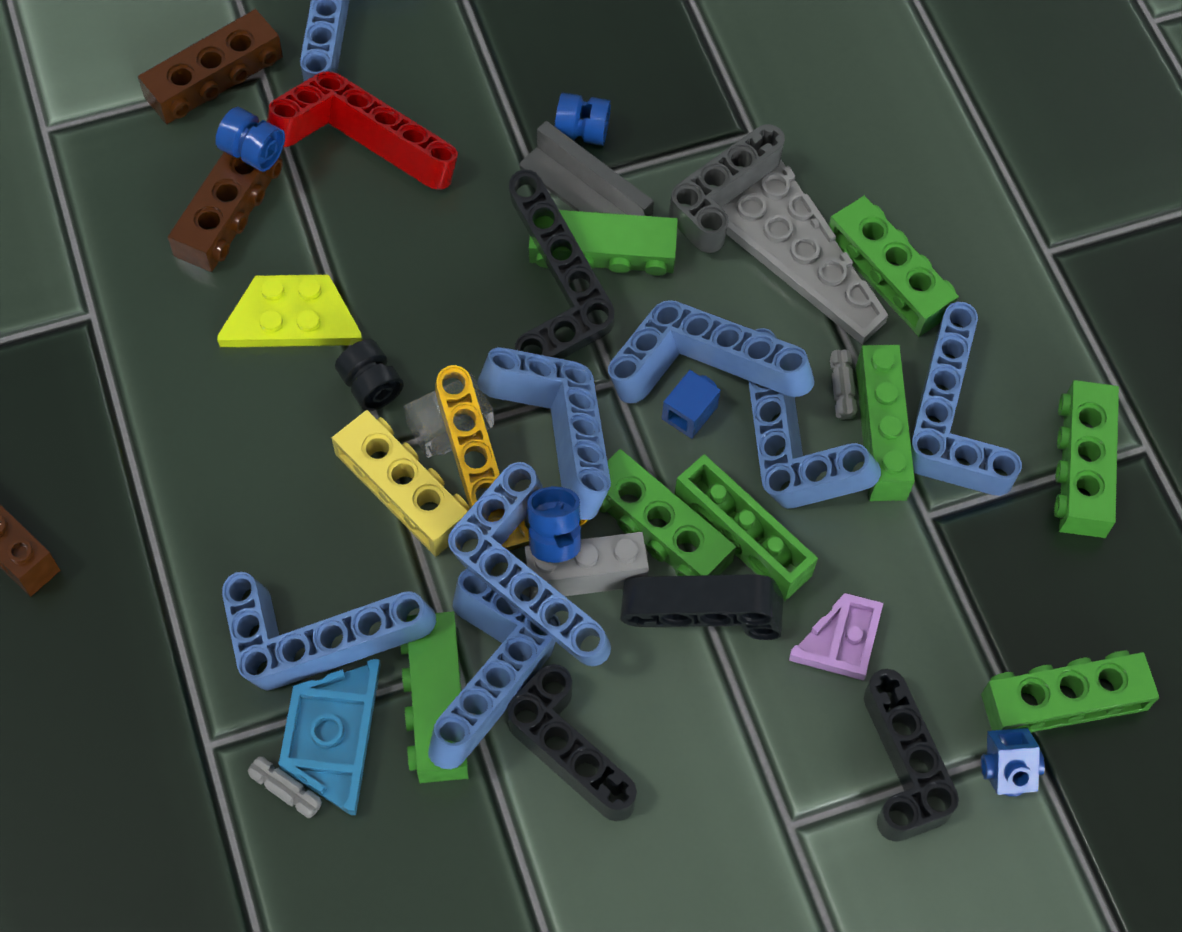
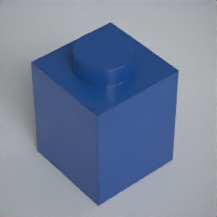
(691, 403)

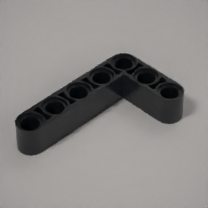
(563, 272)

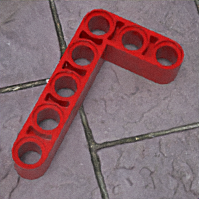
(369, 121)

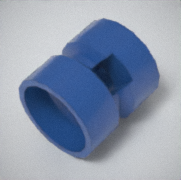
(596, 117)
(246, 137)
(554, 524)

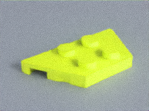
(290, 313)

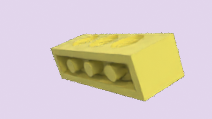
(370, 435)

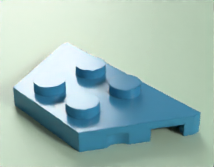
(330, 733)

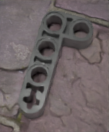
(756, 152)

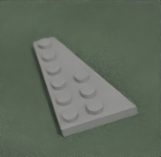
(796, 243)

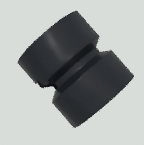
(365, 371)

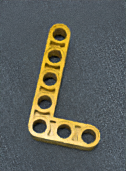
(473, 440)

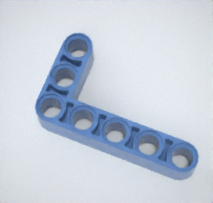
(323, 37)
(684, 330)
(571, 396)
(942, 405)
(791, 463)
(518, 575)
(315, 638)
(509, 669)

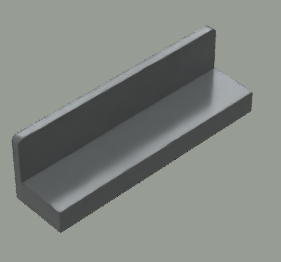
(581, 177)

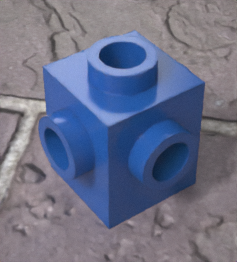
(1012, 761)

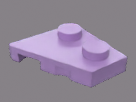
(842, 638)

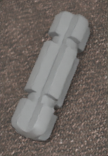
(843, 384)
(284, 787)

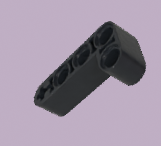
(705, 601)
(578, 749)
(903, 749)

